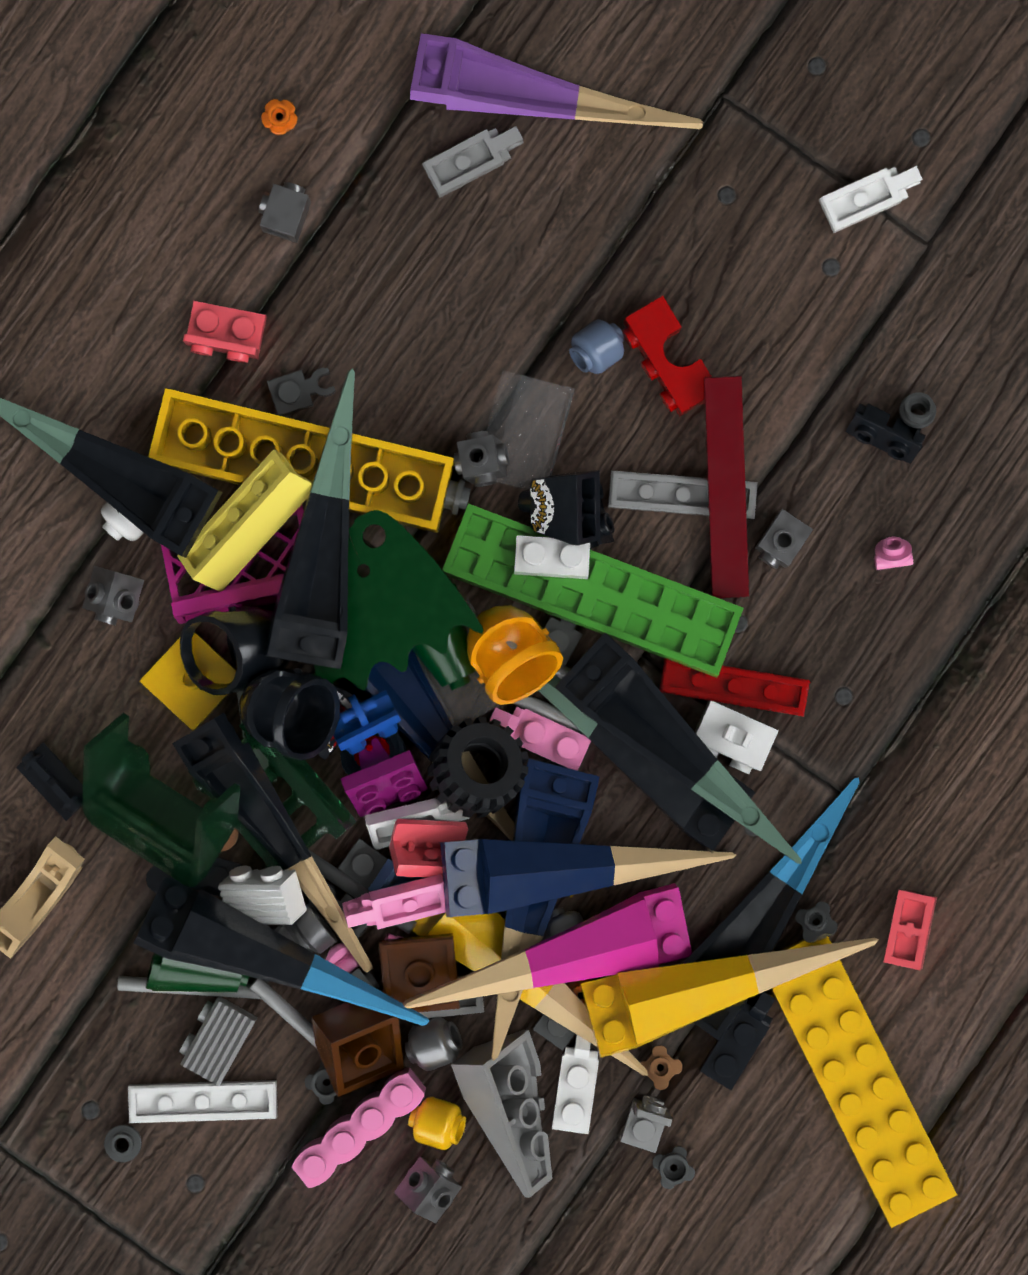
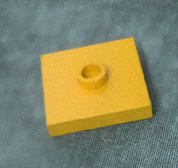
(177, 691)

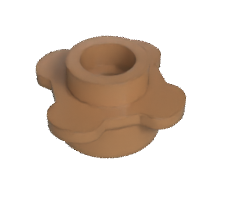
(671, 1067)

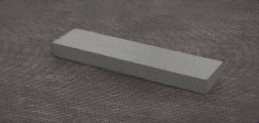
(667, 493)

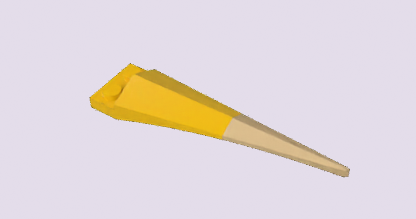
(479, 944)
(653, 1002)

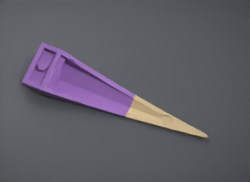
(480, 81)

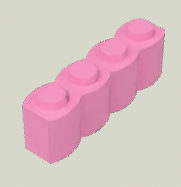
(350, 1132)

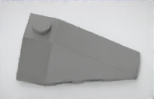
(508, 1106)

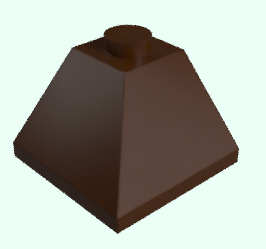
(357, 1046)

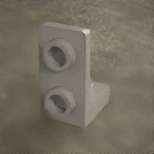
(646, 1123)

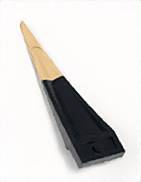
(217, 762)

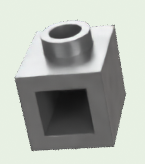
(284, 211)
(782, 540)

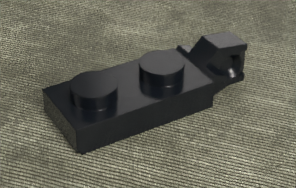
(734, 1051)

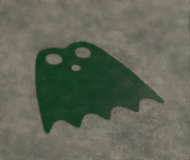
(397, 605)

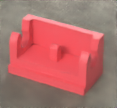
(910, 929)

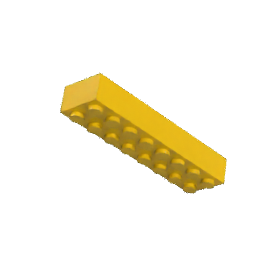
(233, 440)

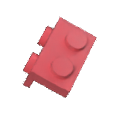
(417, 846)

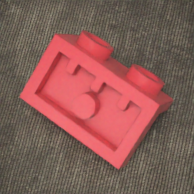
(225, 331)

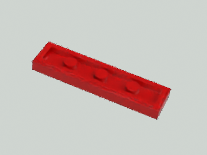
(737, 687)

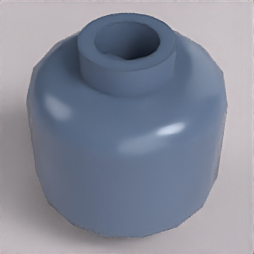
(597, 346)

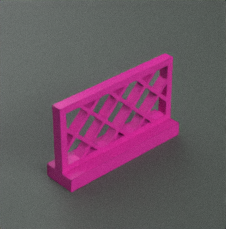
(251, 593)

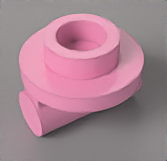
(893, 553)
(342, 958)

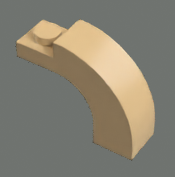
(38, 895)

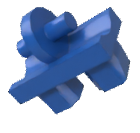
(366, 720)

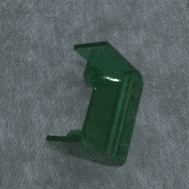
(147, 813)

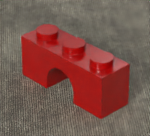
(649, 331)

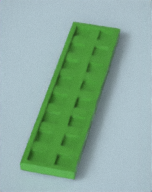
(613, 600)

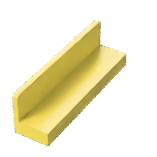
(246, 522)

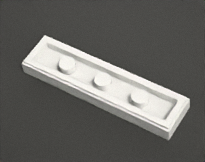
(202, 1101)

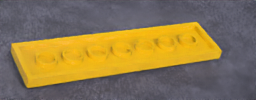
(864, 1091)

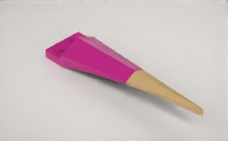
(624, 938)

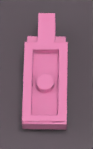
(545, 736)
(397, 903)

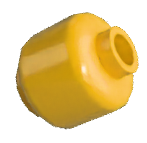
(437, 1123)

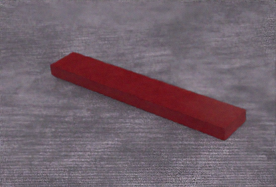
(726, 486)

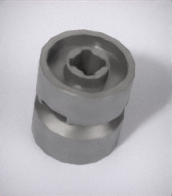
(309, 931)

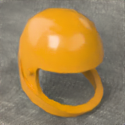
(507, 671)

